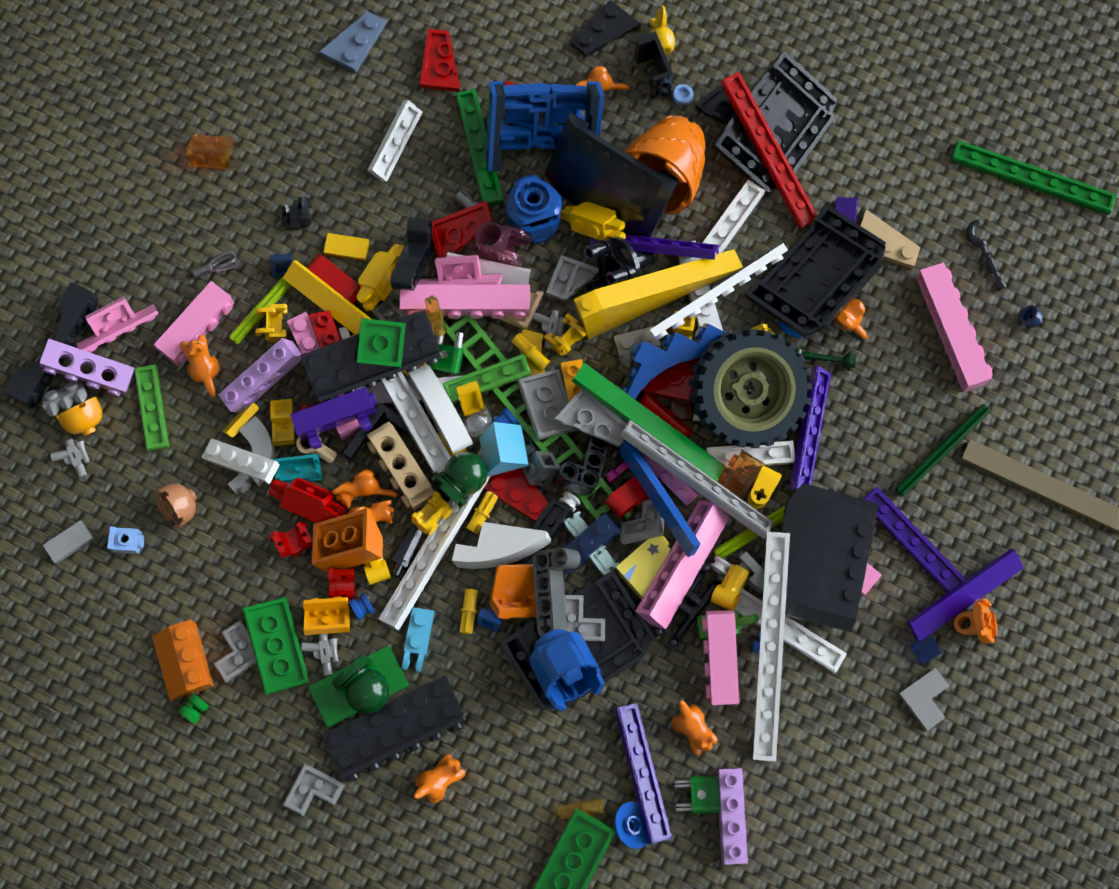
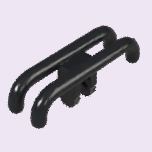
(692, 605)

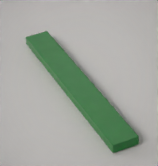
(1033, 177)
(632, 410)

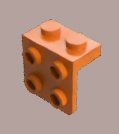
(513, 592)

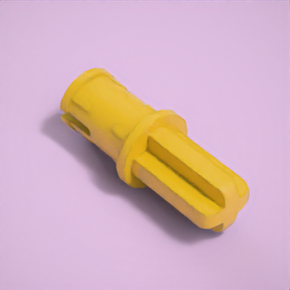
(530, 351)
(482, 512)
(468, 611)

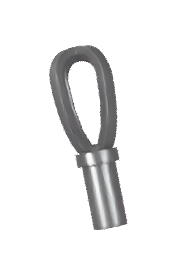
(210, 266)

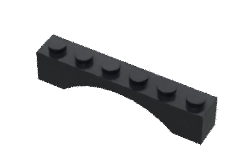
(28, 384)

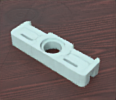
(601, 558)

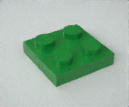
(380, 342)

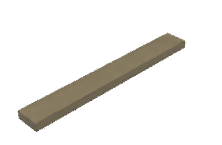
(1042, 485)

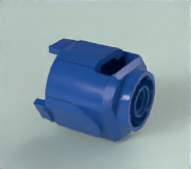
(523, 210)
(565, 667)

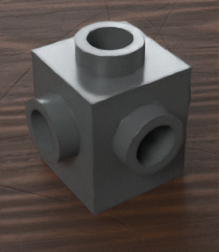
(541, 468)

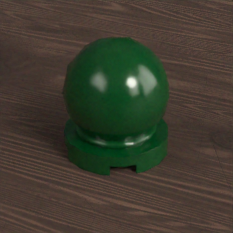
(462, 476)
(364, 688)

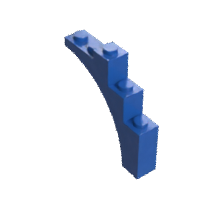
(654, 360)

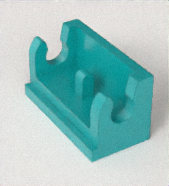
(305, 467)

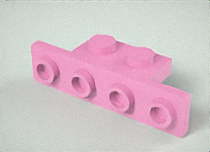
(461, 271)
(112, 321)

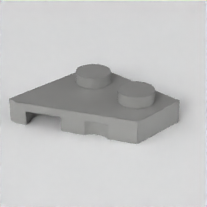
(569, 278)

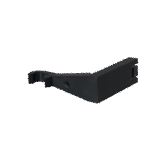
(375, 418)

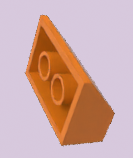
(346, 541)
(182, 660)

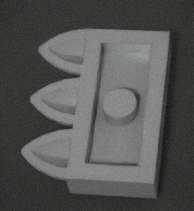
(625, 342)
(64, 397)

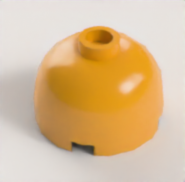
(81, 417)

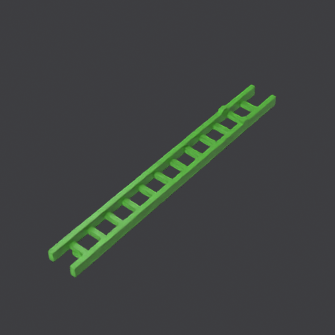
(573, 449)

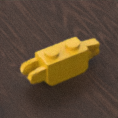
(593, 221)
(376, 277)

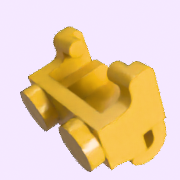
(273, 322)
(563, 344)
(431, 514)

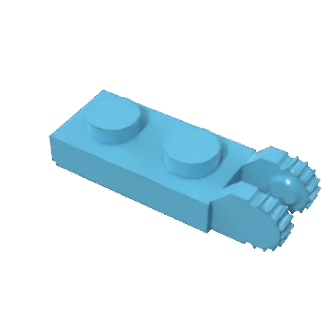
(418, 636)

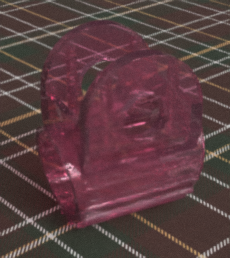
(507, 236)

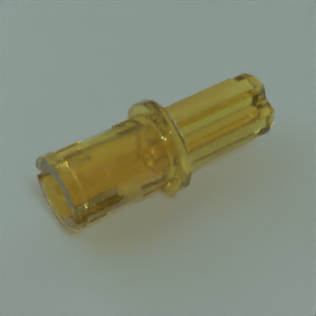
(435, 316)
(589, 807)

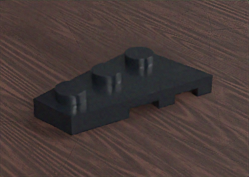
(604, 28)
(716, 105)

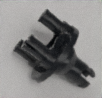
(616, 262)

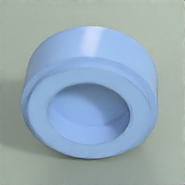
(682, 95)

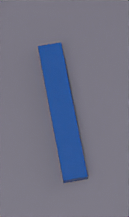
(660, 498)

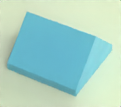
(503, 448)

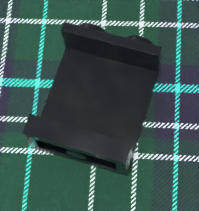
(649, 48)

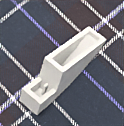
(440, 408)
(500, 546)

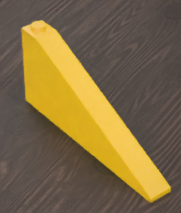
(629, 299)

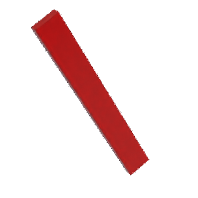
(769, 150)

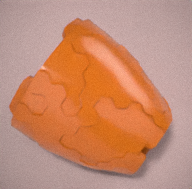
(678, 150)

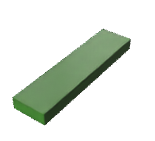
(491, 376)
(151, 408)

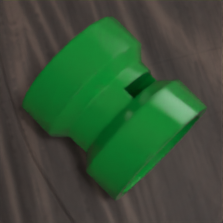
(189, 712)

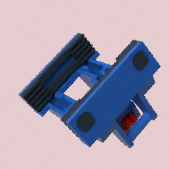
(523, 108)

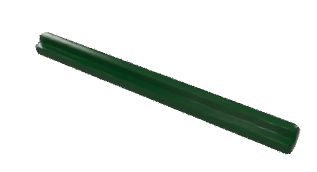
(942, 450)

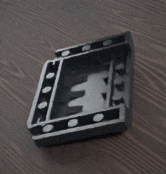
(795, 111)
(600, 173)
(820, 273)
(827, 555)
(624, 644)

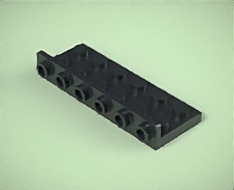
(335, 370)
(394, 729)

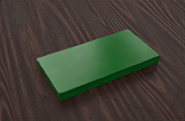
(275, 646)
(333, 703)
(576, 853)

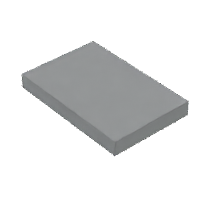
(544, 400)

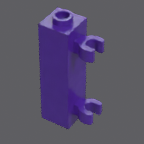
(333, 413)

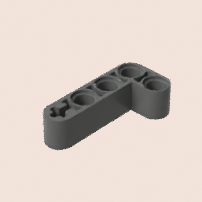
(549, 587)

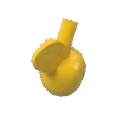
(664, 34)

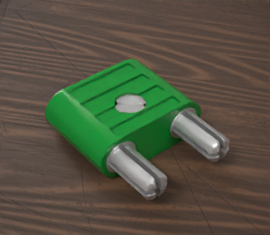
(451, 356)
(703, 795)

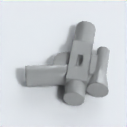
(553, 324)
(73, 455)
(323, 651)

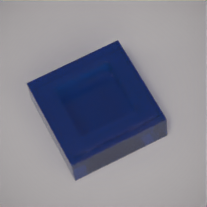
(926, 649)

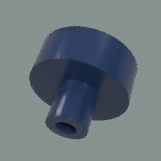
(1031, 316)

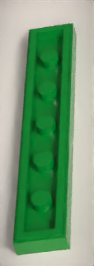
(476, 139)

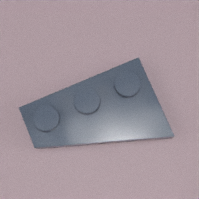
(355, 42)

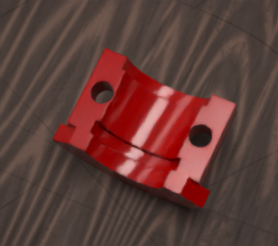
(292, 541)
(341, 583)

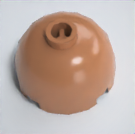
(176, 503)

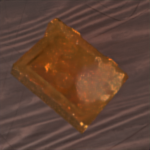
(210, 151)
(741, 474)

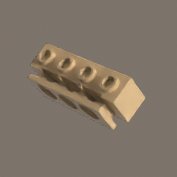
(387, 436)

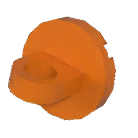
(982, 622)

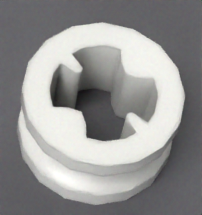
(570, 500)
(720, 566)

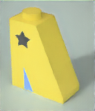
(643, 564)

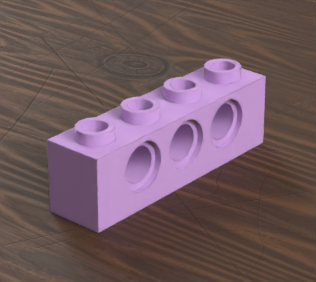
(55, 351)
(261, 375)
(732, 817)

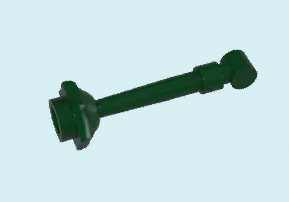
(848, 360)

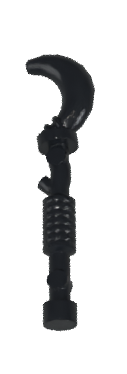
(981, 243)

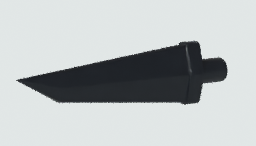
(406, 551)

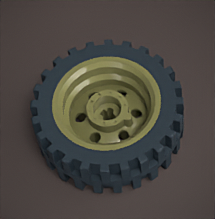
(785, 392)

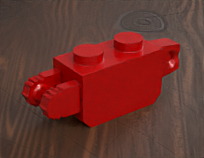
(306, 500)

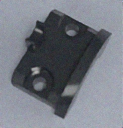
(297, 216)

